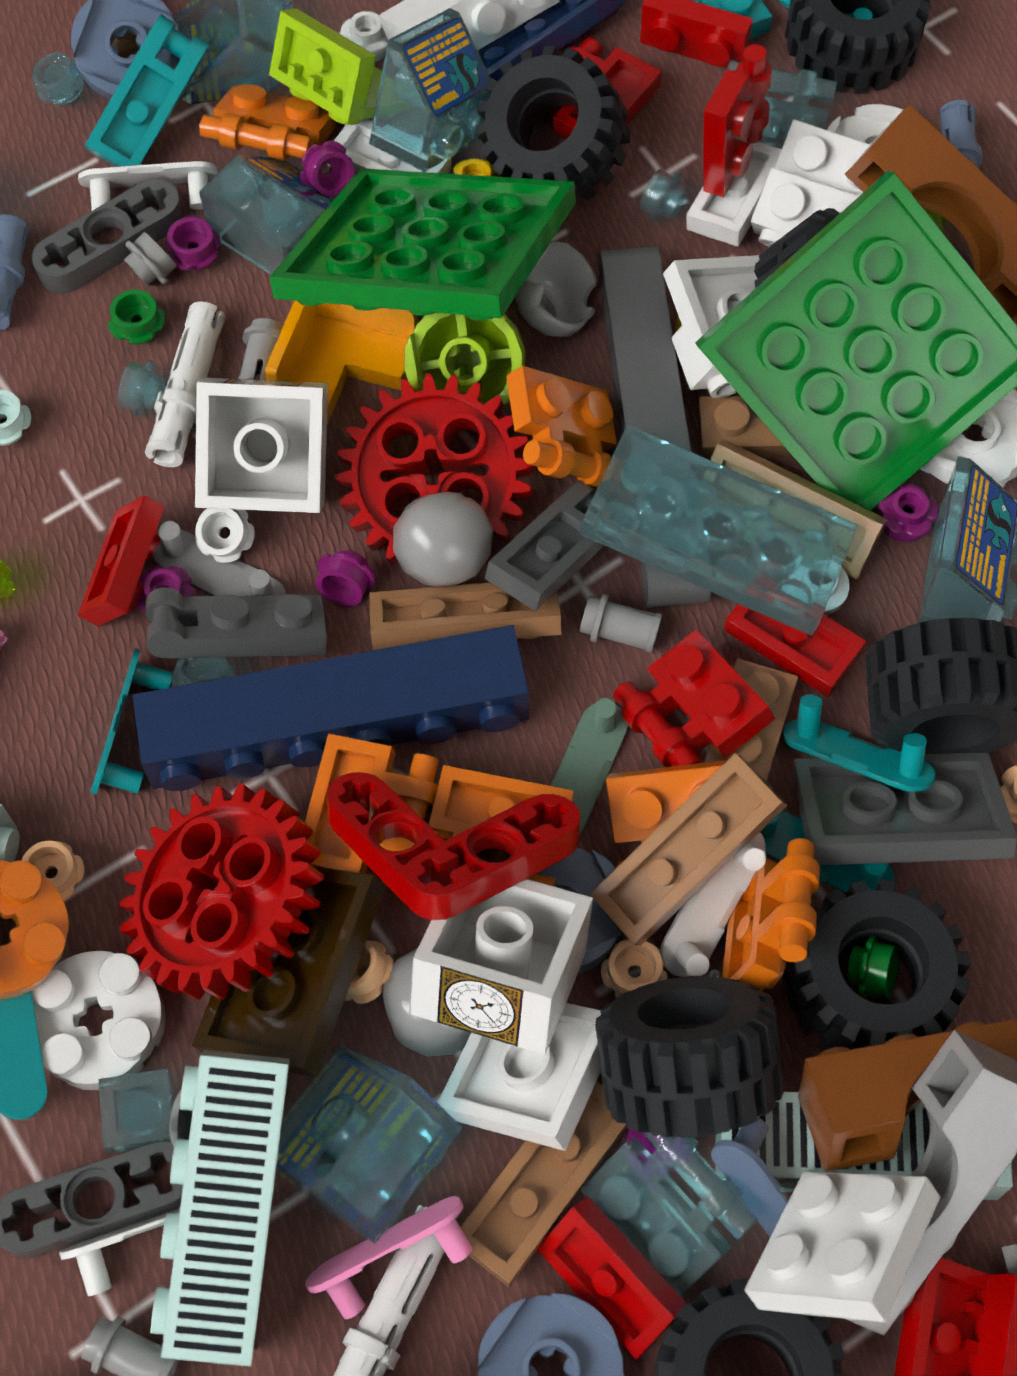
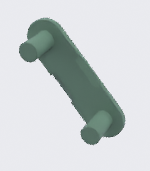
(591, 755)

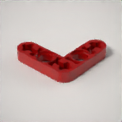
(428, 872)

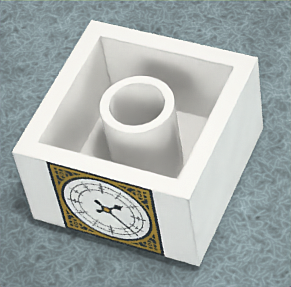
(261, 445)
(504, 964)

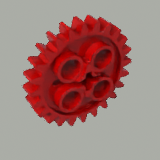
(434, 419)
(221, 892)

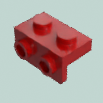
(960, 1324)

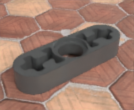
(102, 257)
(38, 1197)

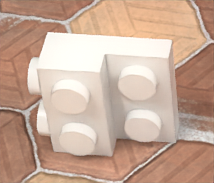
(806, 180)
(702, 296)

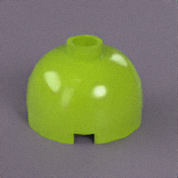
(464, 348)

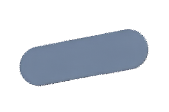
(750, 1173)

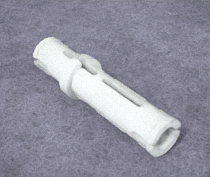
(178, 402)
(378, 1334)

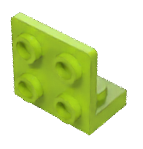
(325, 68)

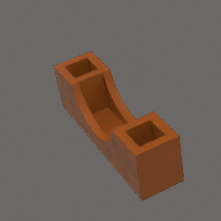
(954, 188)
(862, 1095)

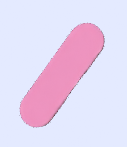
(435, 1219)

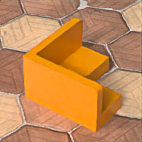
(341, 342)

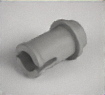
(260, 342)
(620, 623)
(124, 1351)

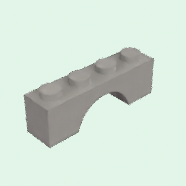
(970, 1144)

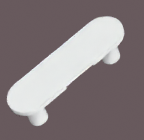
(102, 179)
(706, 913)
(90, 1256)

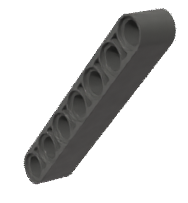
(645, 377)

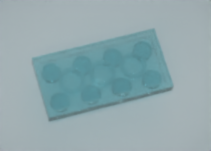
(719, 530)

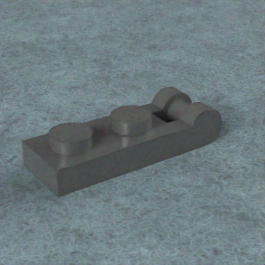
(546, 550)
(234, 625)

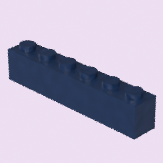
(373, 696)

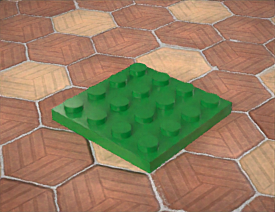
(425, 243)
(868, 346)

